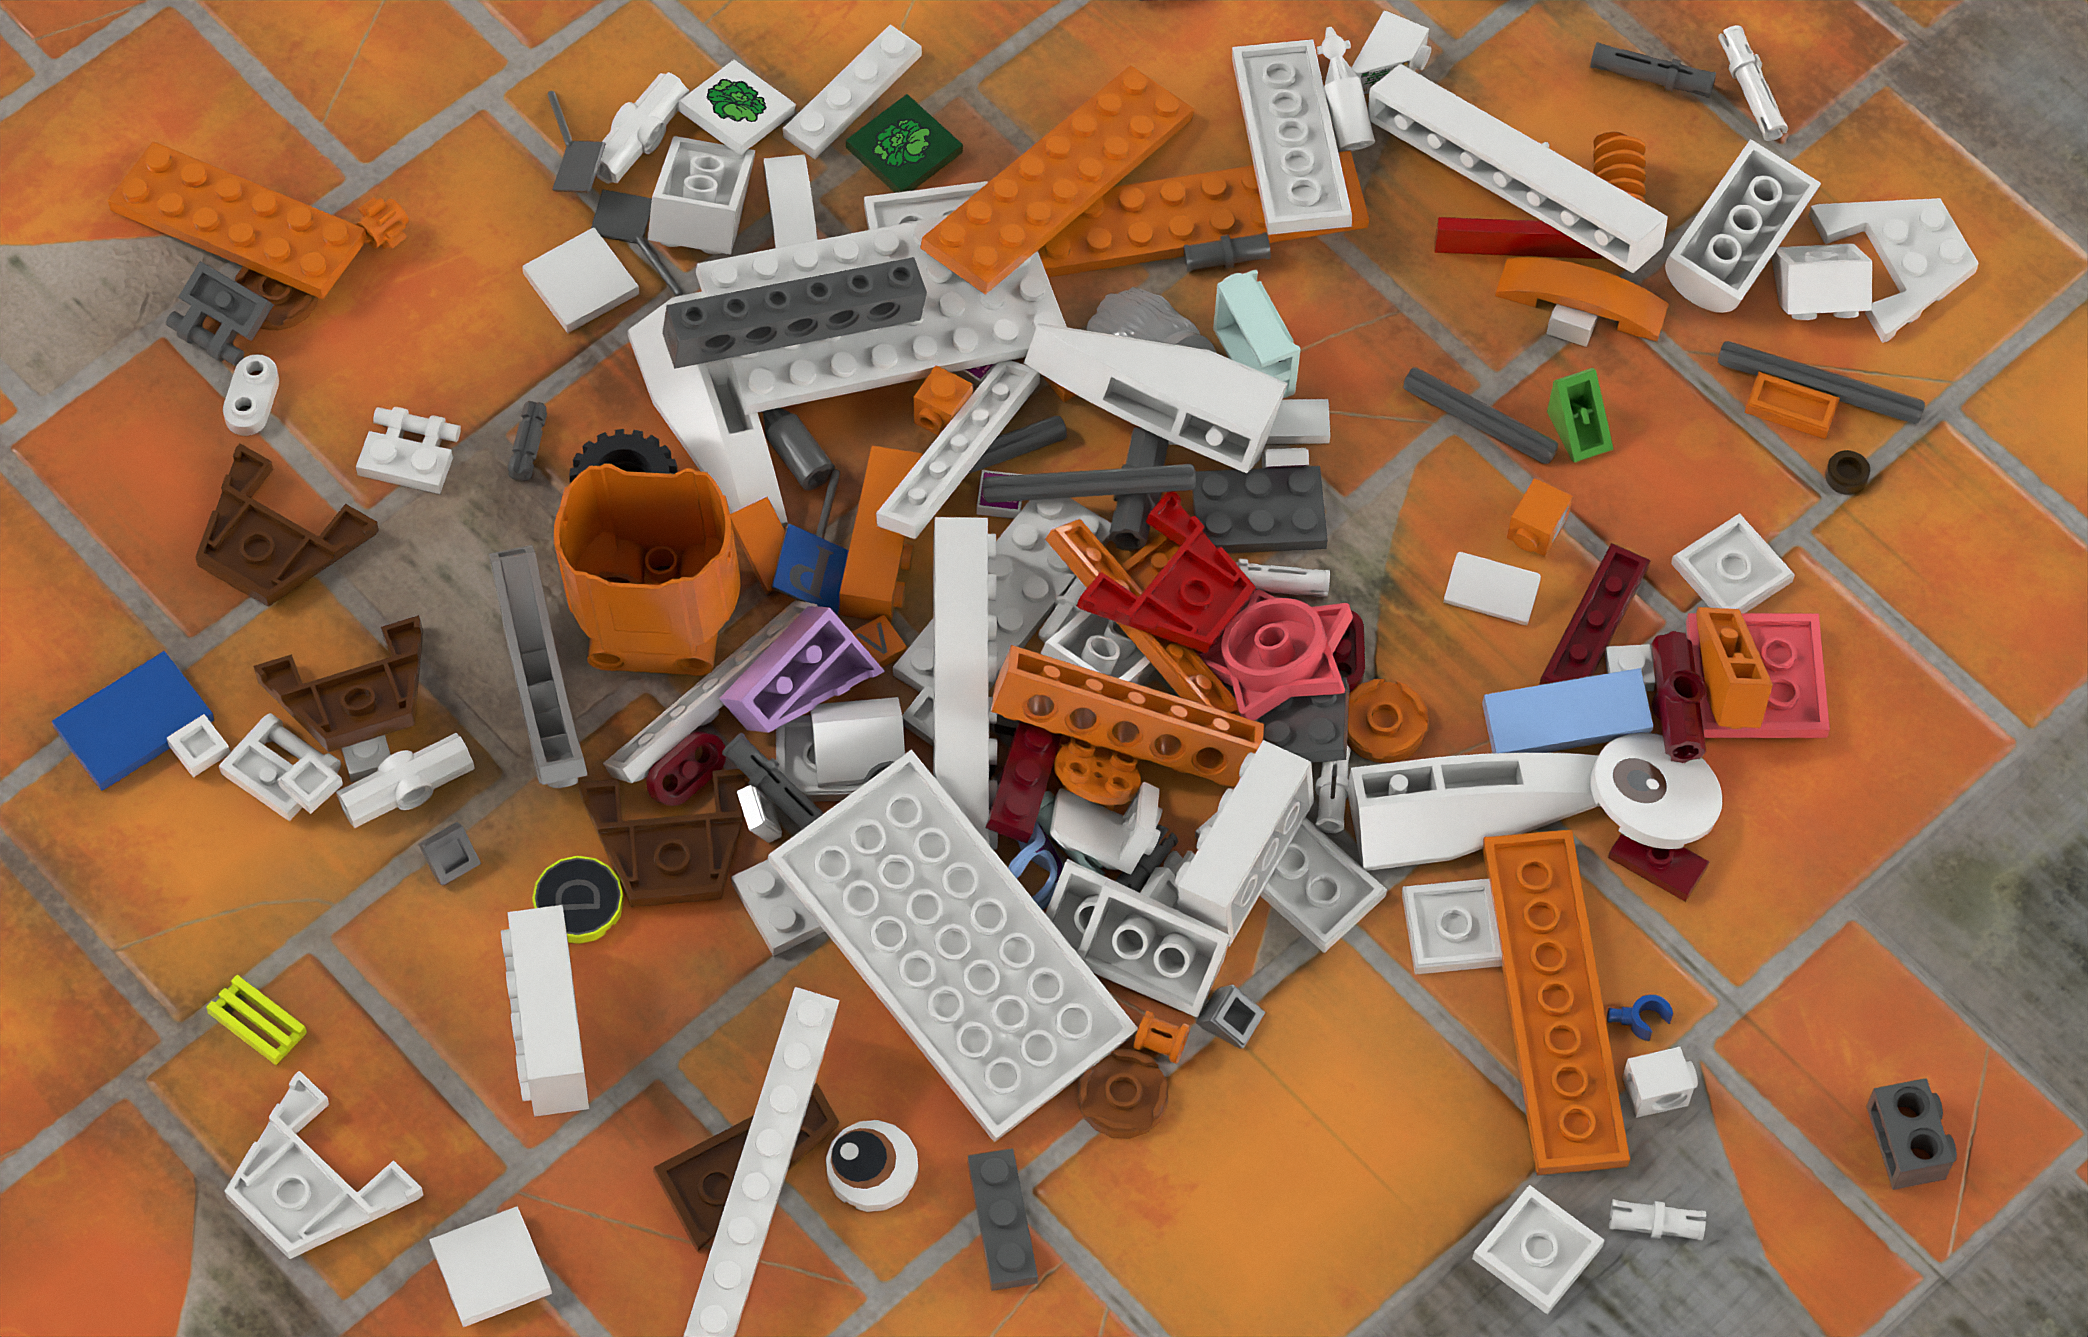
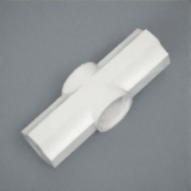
(640, 126)
(405, 780)

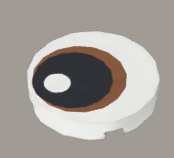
(872, 1165)

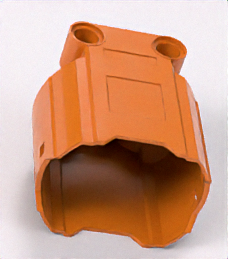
(611, 540)

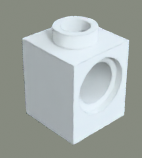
(1659, 1081)

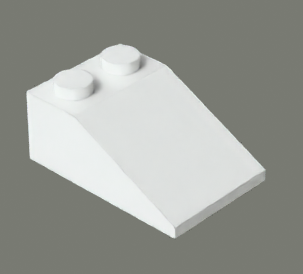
(700, 196)
(1099, 646)

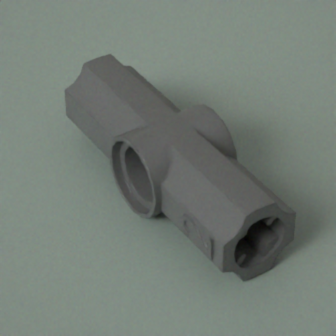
(1129, 519)

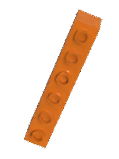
(1124, 716)

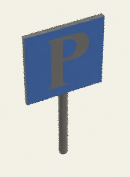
(809, 564)

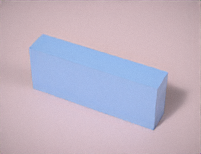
(1568, 713)

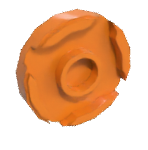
(1386, 721)

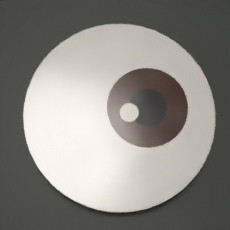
(1652, 796)

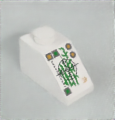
(1389, 45)

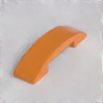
(1586, 290)

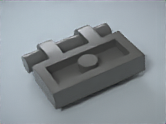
(225, 301)

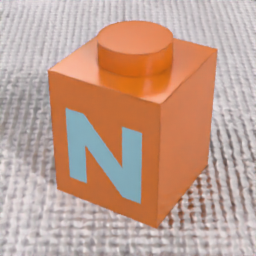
(1539, 517)

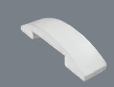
(790, 200)

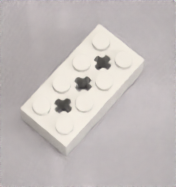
(1246, 839)
(544, 1011)

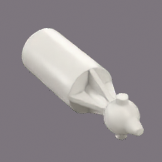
(1345, 96)

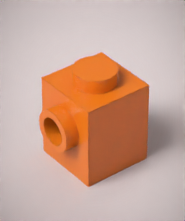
(940, 399)

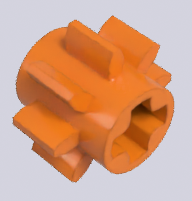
(383, 222)

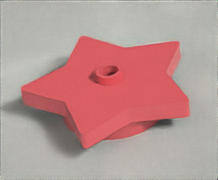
(1279, 652)

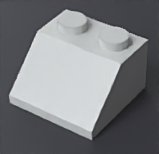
(1823, 280)

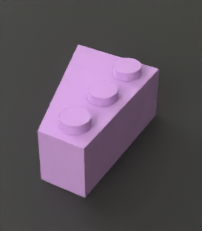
(799, 670)

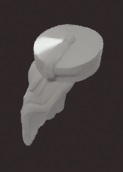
(1145, 317)

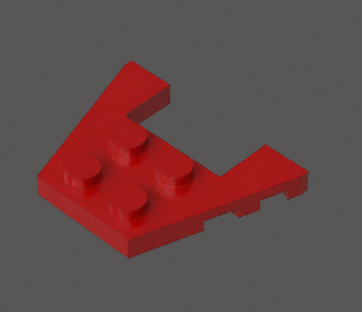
(1189, 597)

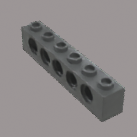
(793, 312)

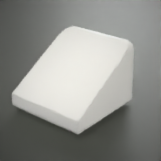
(1571, 324)

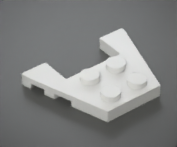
(1916, 246)
(297, 1194)

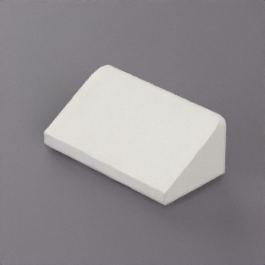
(1492, 588)

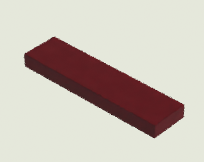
(1597, 616)

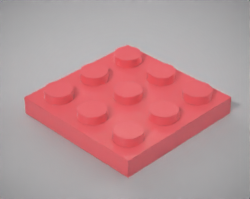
(1794, 662)

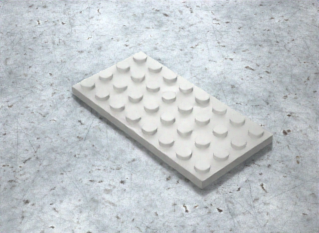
(955, 332)
(952, 945)

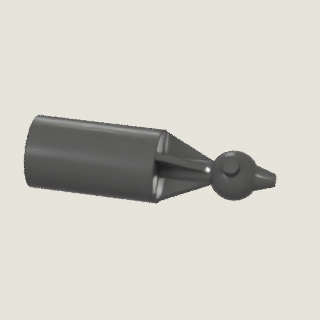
(797, 448)

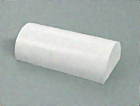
(1739, 229)

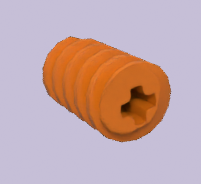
(1621, 162)

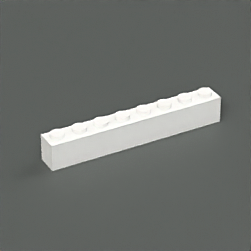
(1517, 168)
(963, 666)
(762, 1166)

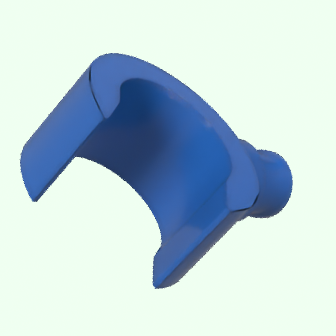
(1631, 1017)

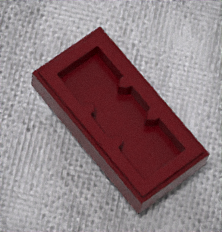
(1669, 869)

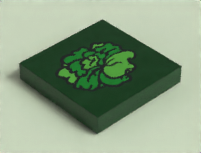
(904, 145)

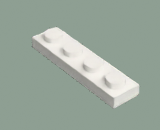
(852, 91)

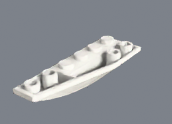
(1165, 389)
(707, 416)
(1450, 803)

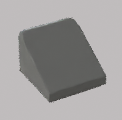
(1230, 1016)

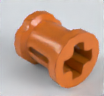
(1161, 1037)

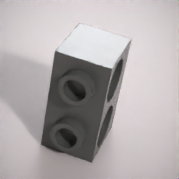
(1900, 1134)

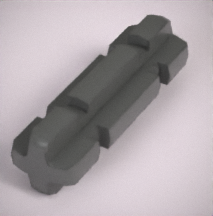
(527, 441)

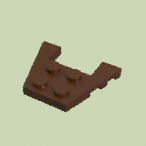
(261, 548)
(357, 701)
(669, 856)

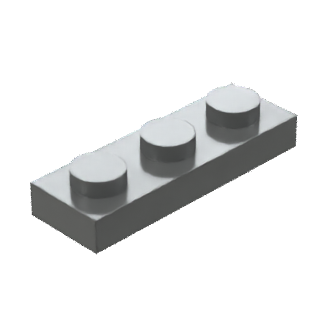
(1002, 1219)

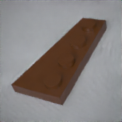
(702, 1176)

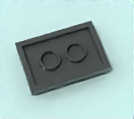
(1262, 509)

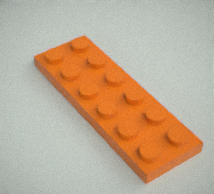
(238, 220)

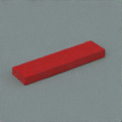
(1506, 238)

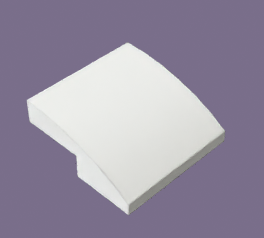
(490, 1266)

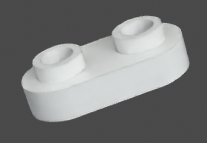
(251, 391)

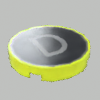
(588, 894)

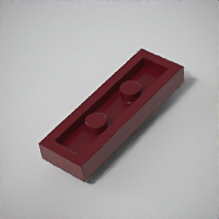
(1023, 781)

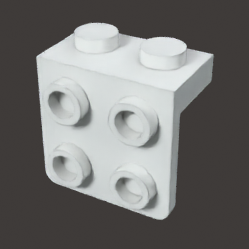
(1107, 835)

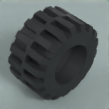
(626, 452)

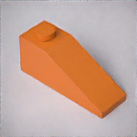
(1732, 669)

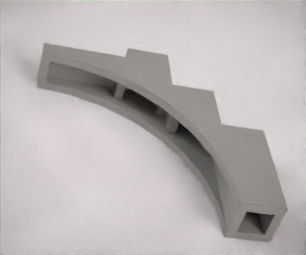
(537, 668)

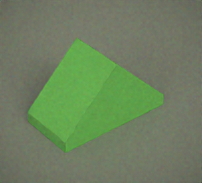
(1580, 415)

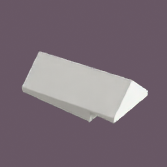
(1137, 939)

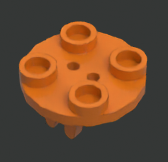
(1097, 773)

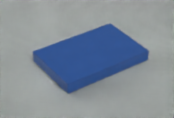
(130, 720)

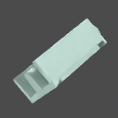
(1254, 330)

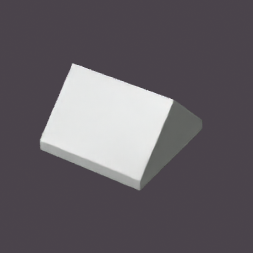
(855, 738)

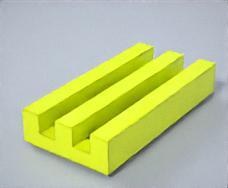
(229, 997)

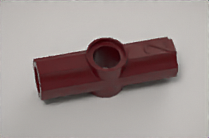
(1678, 697)

